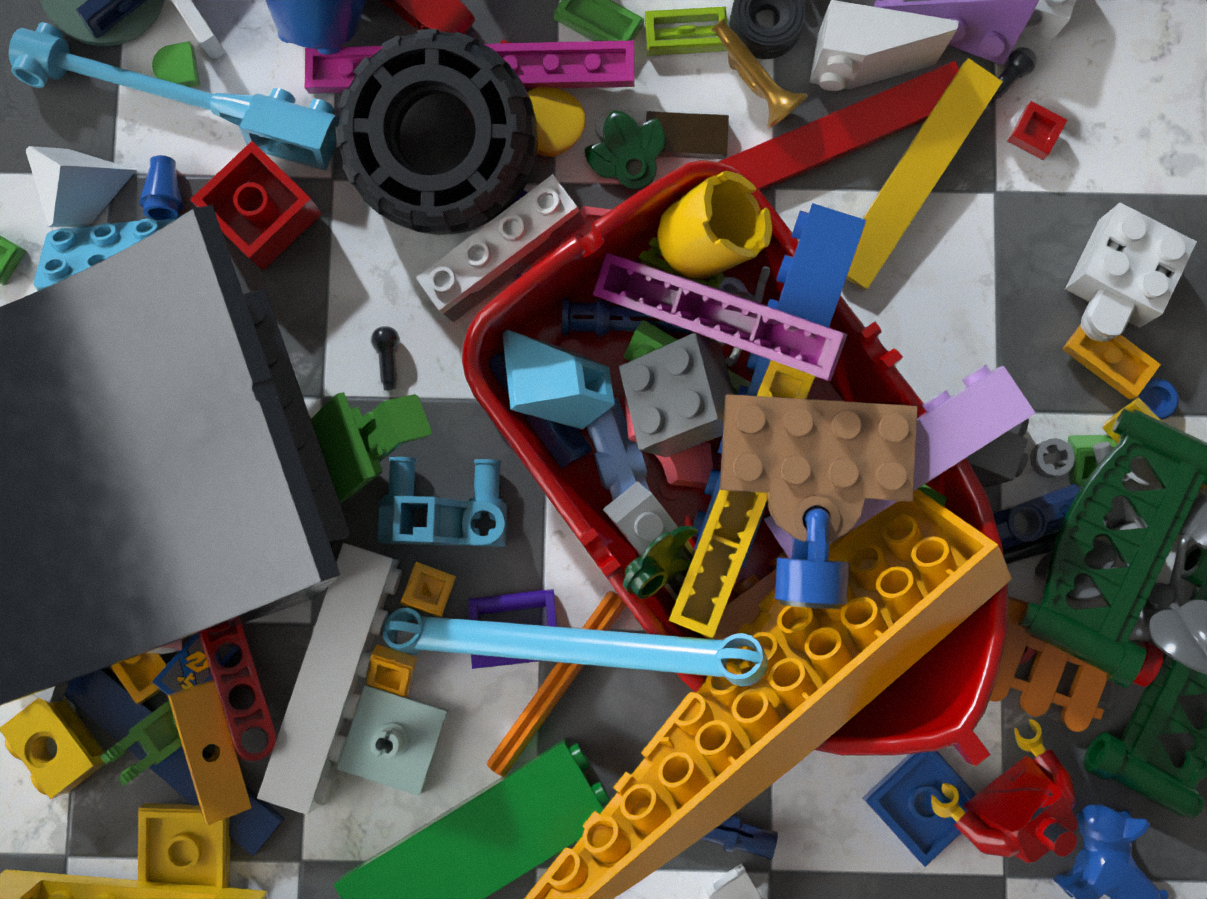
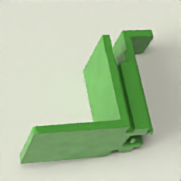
(358, 444)

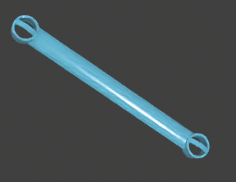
(577, 645)

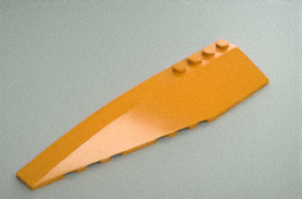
(909, 586)

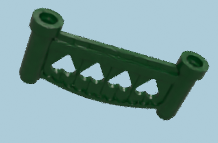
(1102, 633)
(1139, 756)

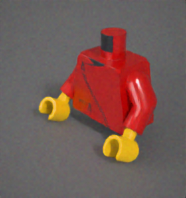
(1021, 810)

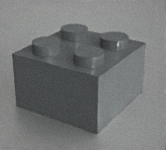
(677, 395)

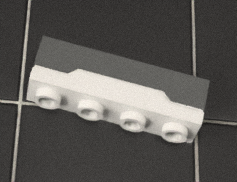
(501, 249)

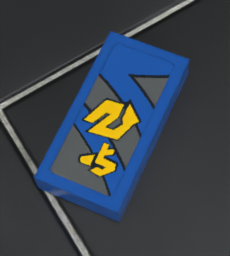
(190, 666)

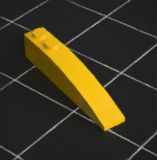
(729, 529)

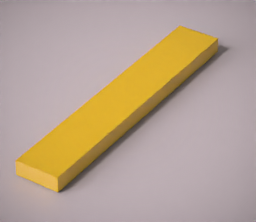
(921, 169)

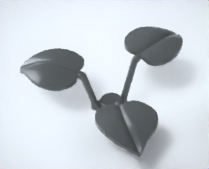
(1174, 629)

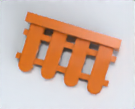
(1044, 677)

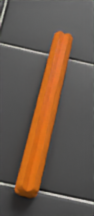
(549, 693)

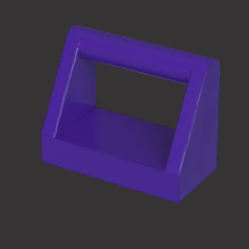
(505, 603)

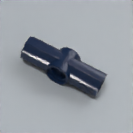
(1042, 514)

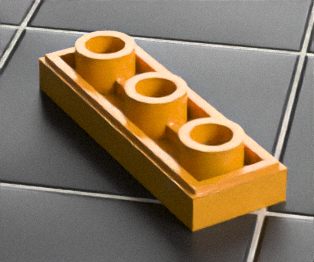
(217, 778)

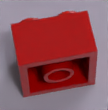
(258, 205)

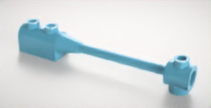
(270, 121)

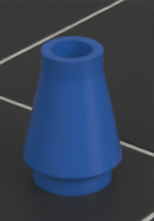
(161, 190)

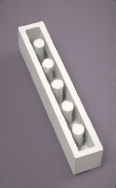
(329, 680)

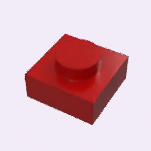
(1037, 130)

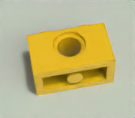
(76, 747)

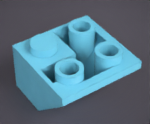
(555, 381)

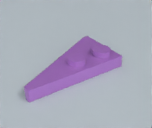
(984, 26)

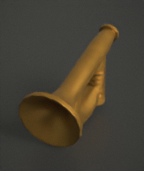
(756, 77)

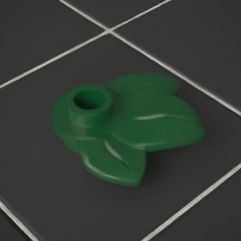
(624, 144)
(658, 563)

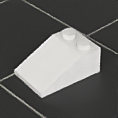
(874, 44)

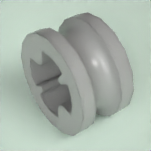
(1048, 470)

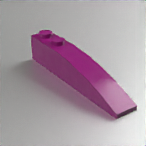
(721, 315)

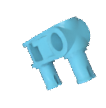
(448, 520)

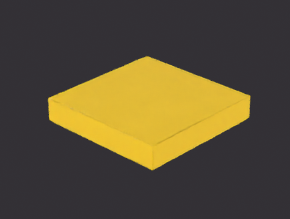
(181, 847)

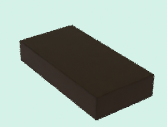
(693, 134)

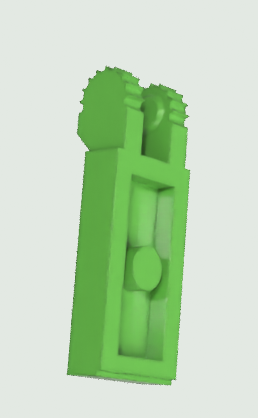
(156, 736)

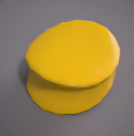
(558, 120)

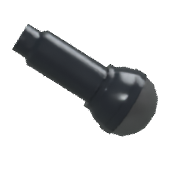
(1020, 63)

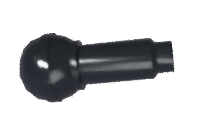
(385, 342)

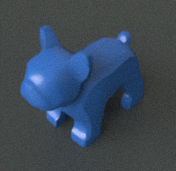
(1106, 859)

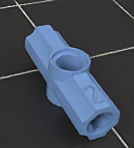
(616, 457)

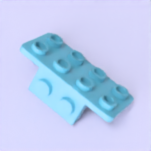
(76, 249)

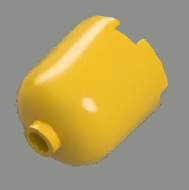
(714, 227)

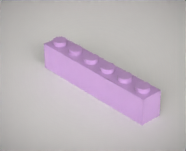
(951, 432)

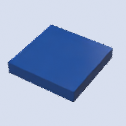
(905, 803)

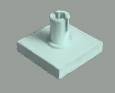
(392, 740)

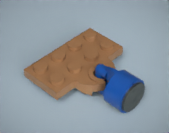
(817, 471)

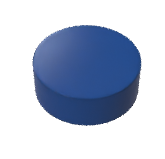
(1160, 398)

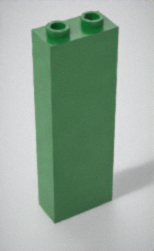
(487, 835)

